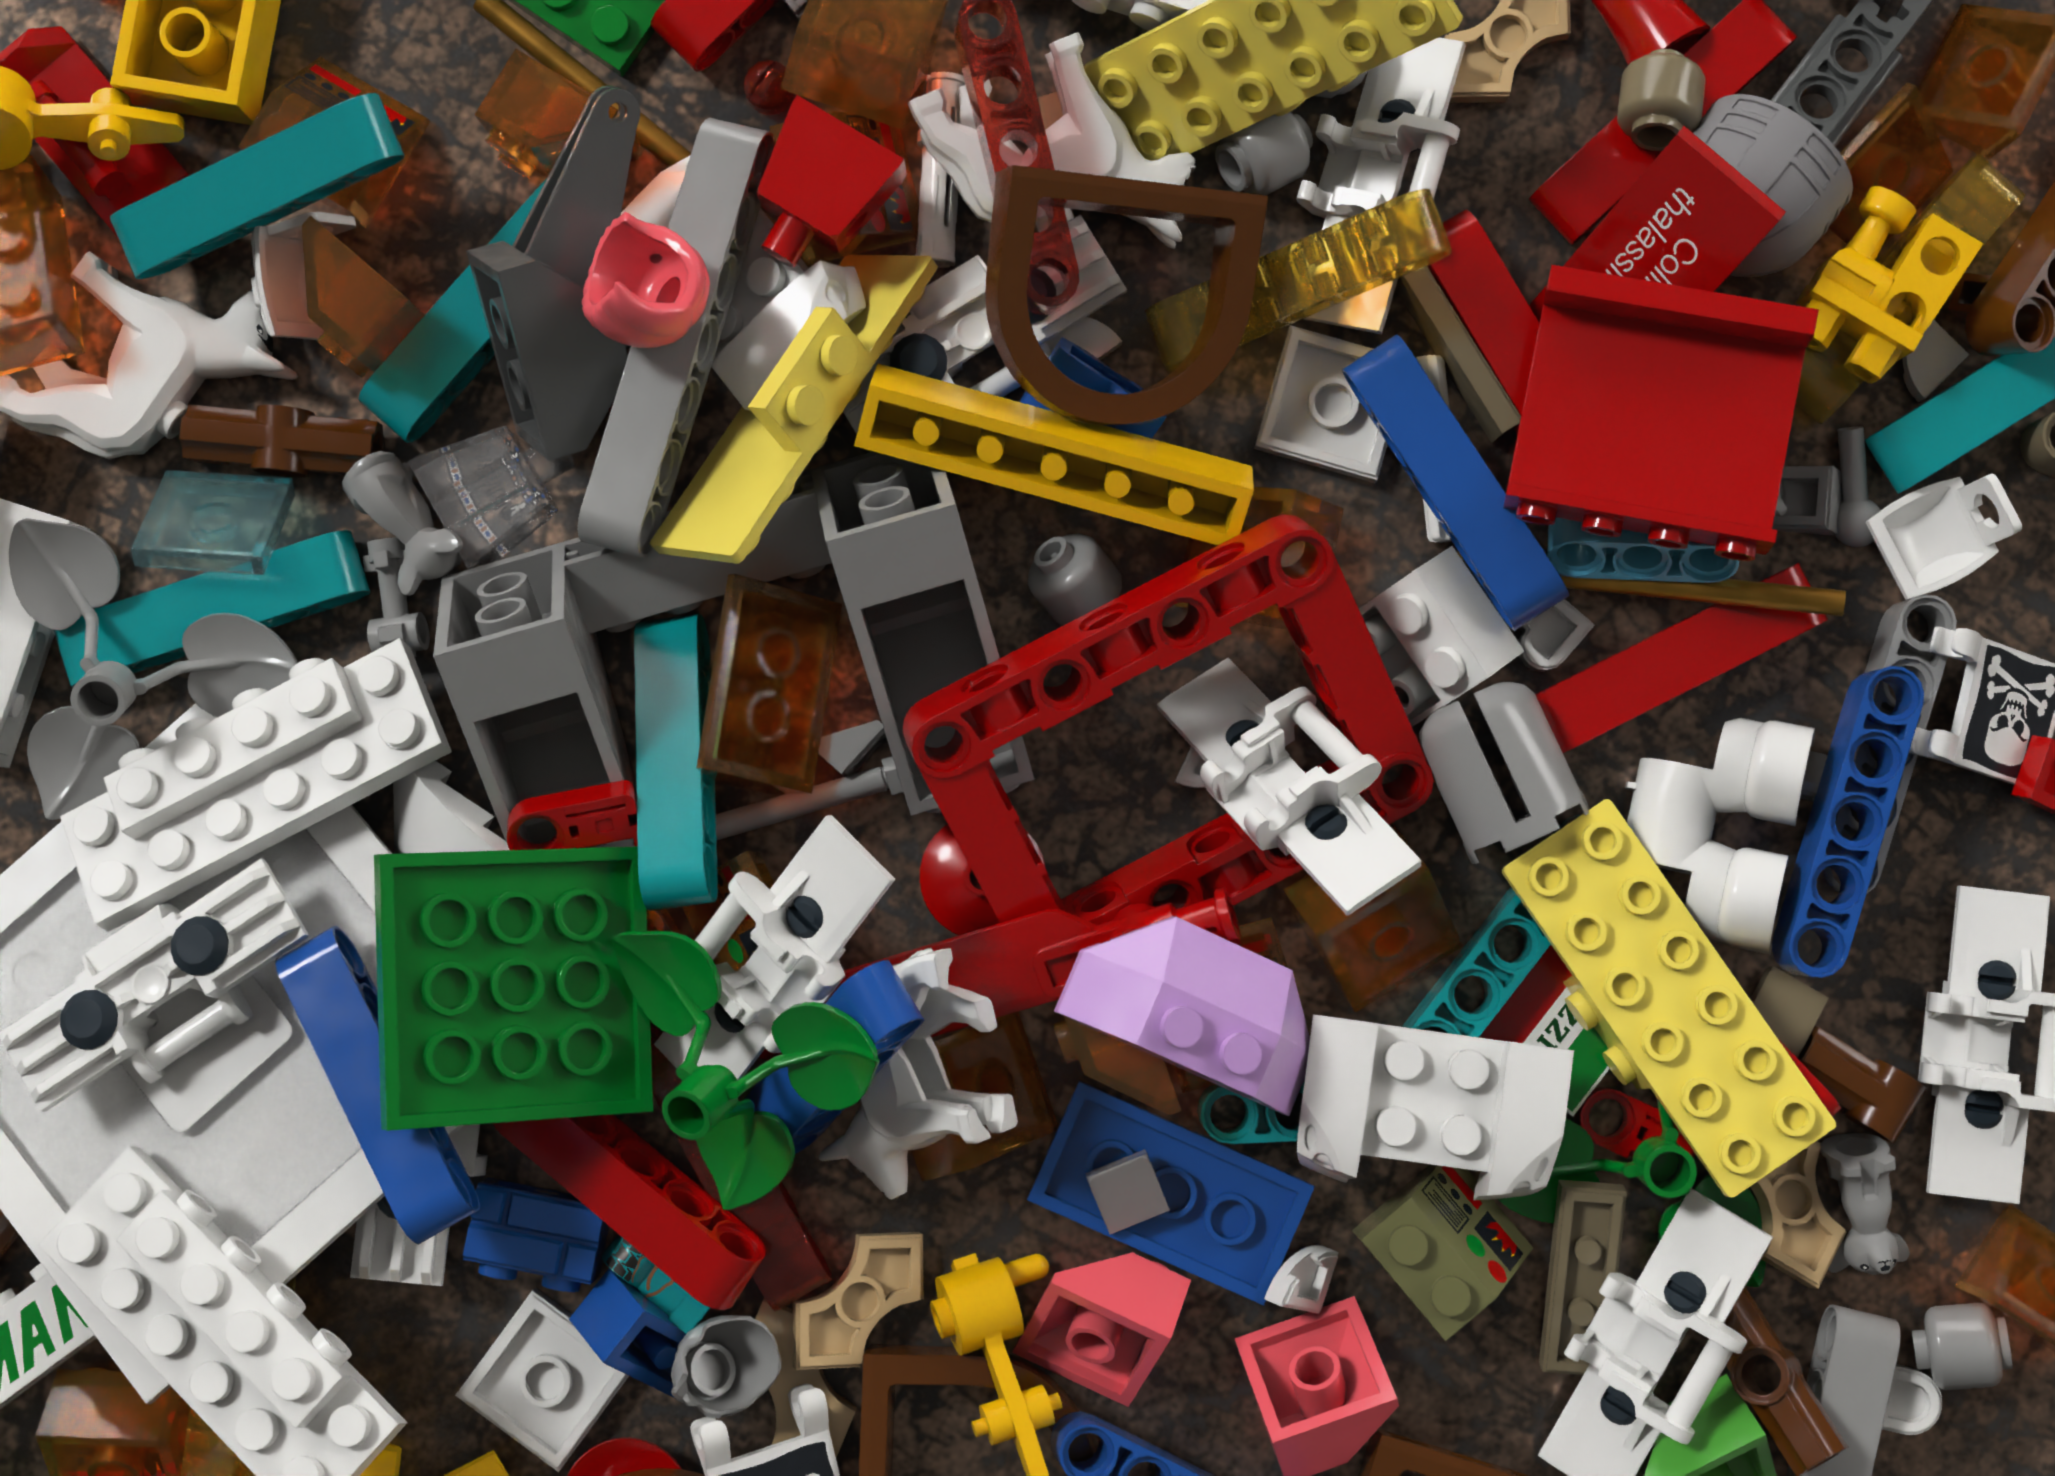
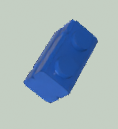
(536, 1234)

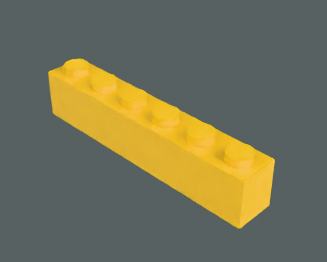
(1054, 456)

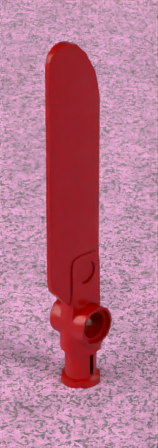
(1031, 956)

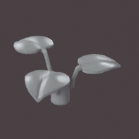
(64, 575)

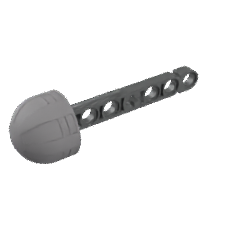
(1795, 154)

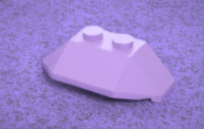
(1196, 1007)

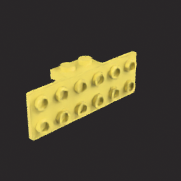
(1252, 60)
(790, 416)
(1666, 1000)

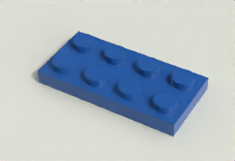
(1226, 1211)

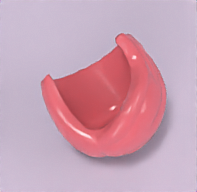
(638, 278)

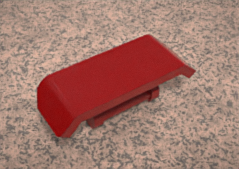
(66, 74)

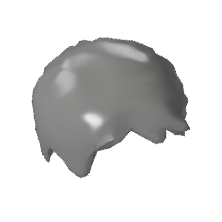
(725, 1365)

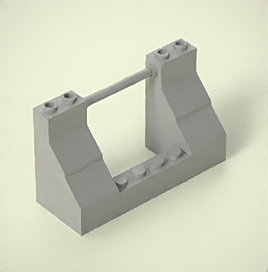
(533, 682)

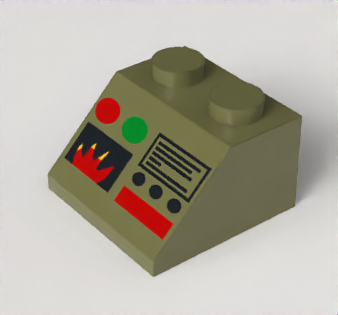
(1444, 1246)

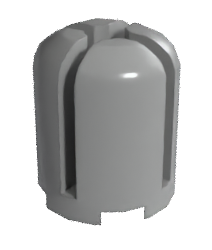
(1530, 755)

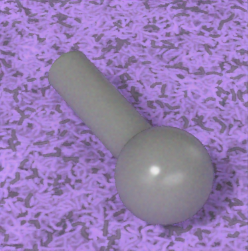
(1856, 504)

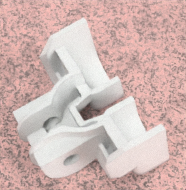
(1674, 817)

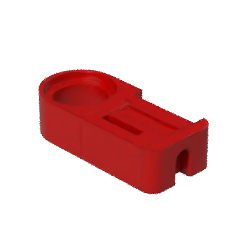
(580, 816)
(1638, 1124)

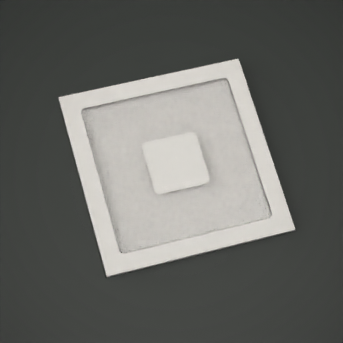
(232, 1119)

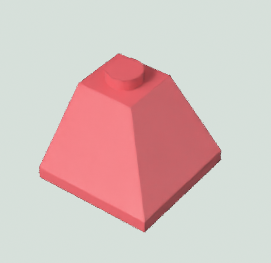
(1105, 1323)
(1318, 1386)

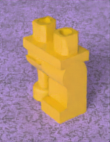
(1882, 305)

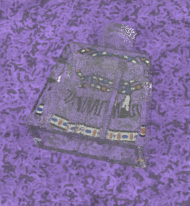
(489, 491)

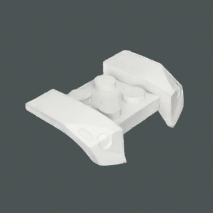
(768, 298)
(1433, 1103)

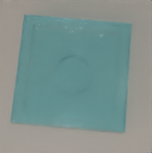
(213, 522)

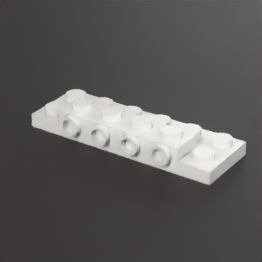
(251, 779)
(219, 1326)

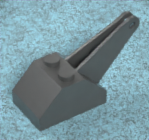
(549, 356)

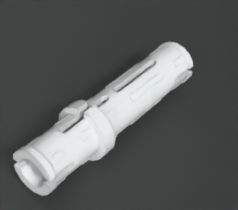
(937, 191)

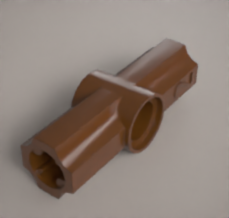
(277, 439)
(1790, 1412)

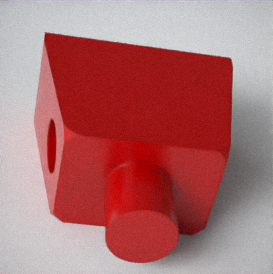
(823, 182)

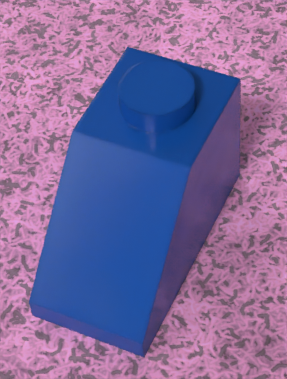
(629, 1331)

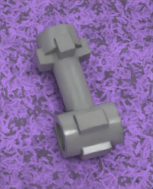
(386, 558)

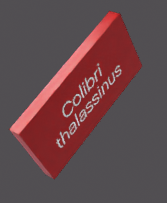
(1679, 222)

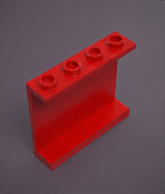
(1659, 412)

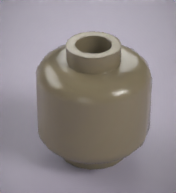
(1660, 97)

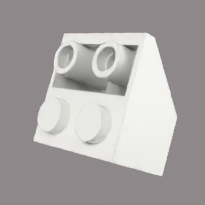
(1438, 635)

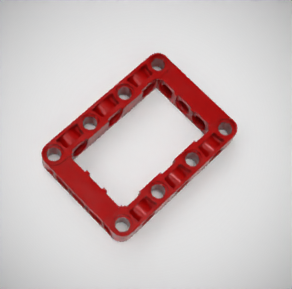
(1117, 646)

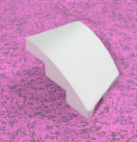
(438, 818)

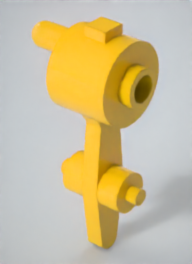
(105, 123)
(982, 1311)

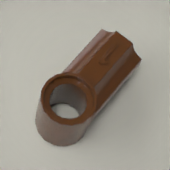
(1868, 1090)

